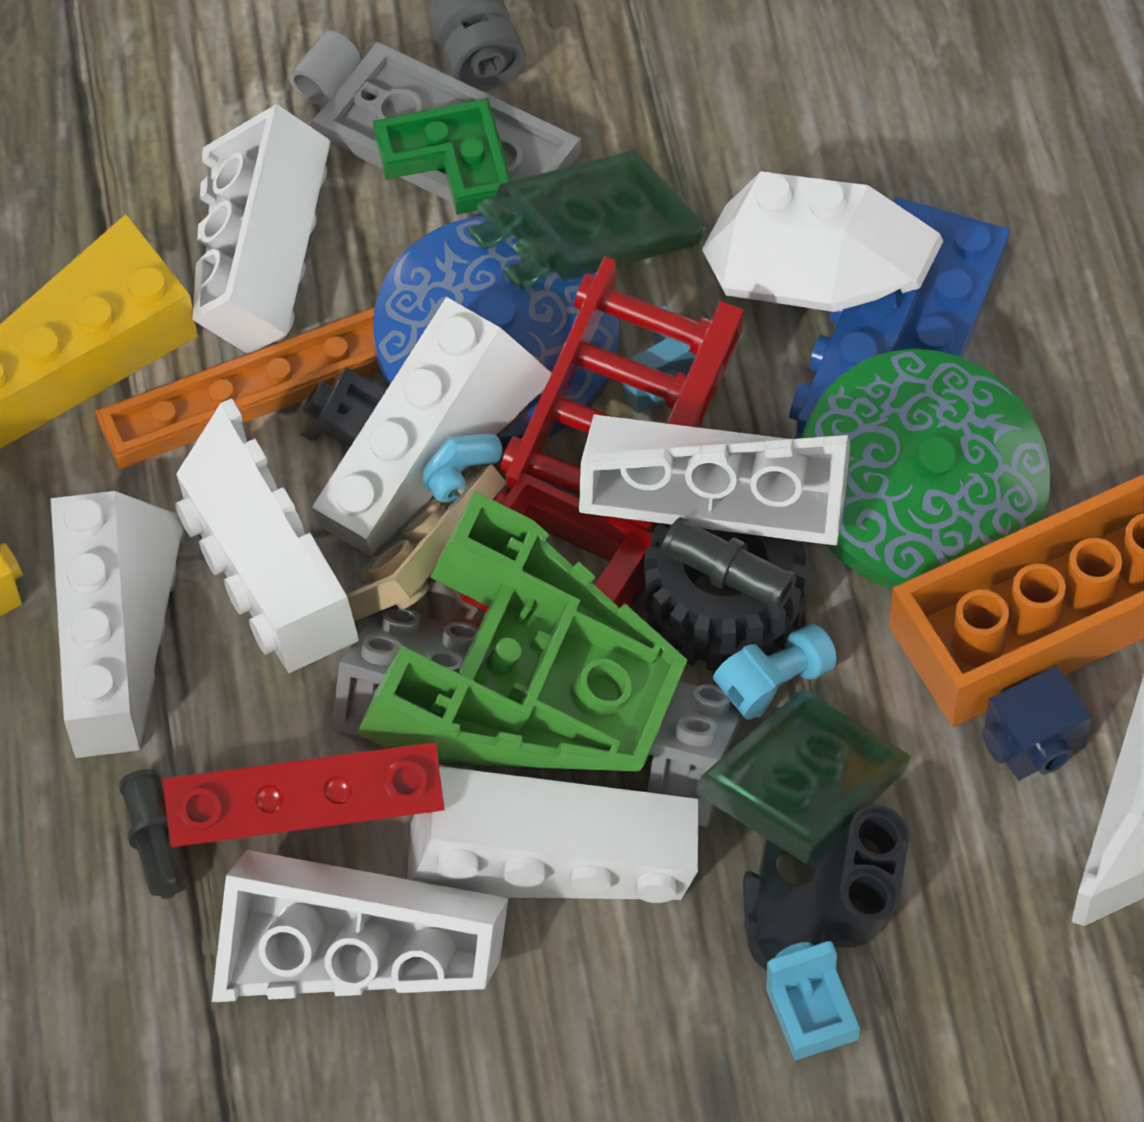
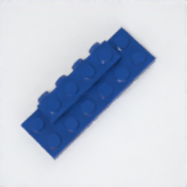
(929, 318)

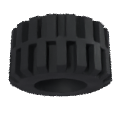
(715, 625)

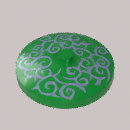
(934, 462)

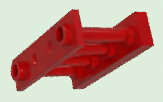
(686, 394)
(303, 794)

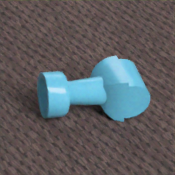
(753, 678)

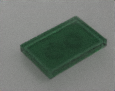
(803, 775)

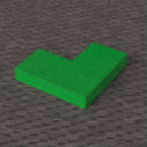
(449, 137)

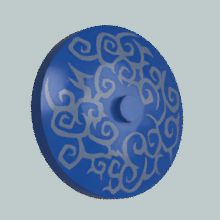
(457, 268)

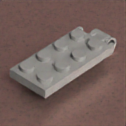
(398, 85)

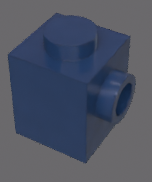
(1036, 724)

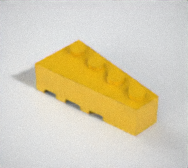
(89, 329)

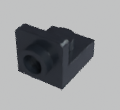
(340, 407)

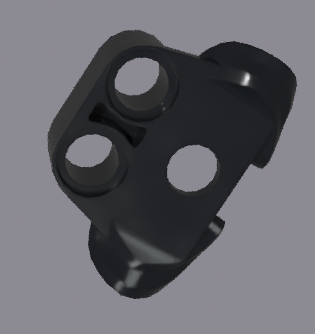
(820, 910)

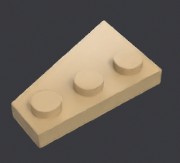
(402, 570)

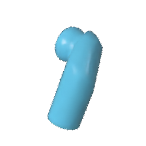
(458, 451)

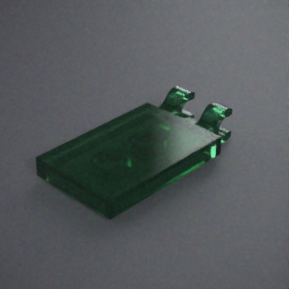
(585, 213)

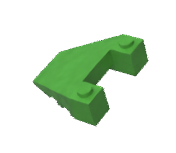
(551, 669)

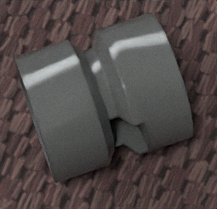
(478, 41)

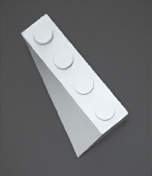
(257, 226)
(455, 382)
(715, 479)
(261, 546)
(112, 600)
(349, 931)

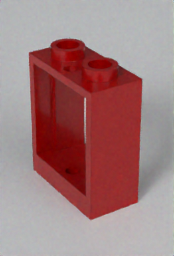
(601, 535)

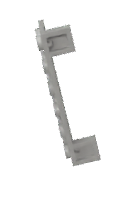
(688, 742)

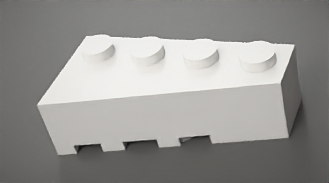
(554, 839)

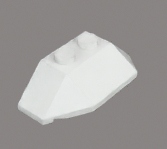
(817, 244)
(1117, 855)

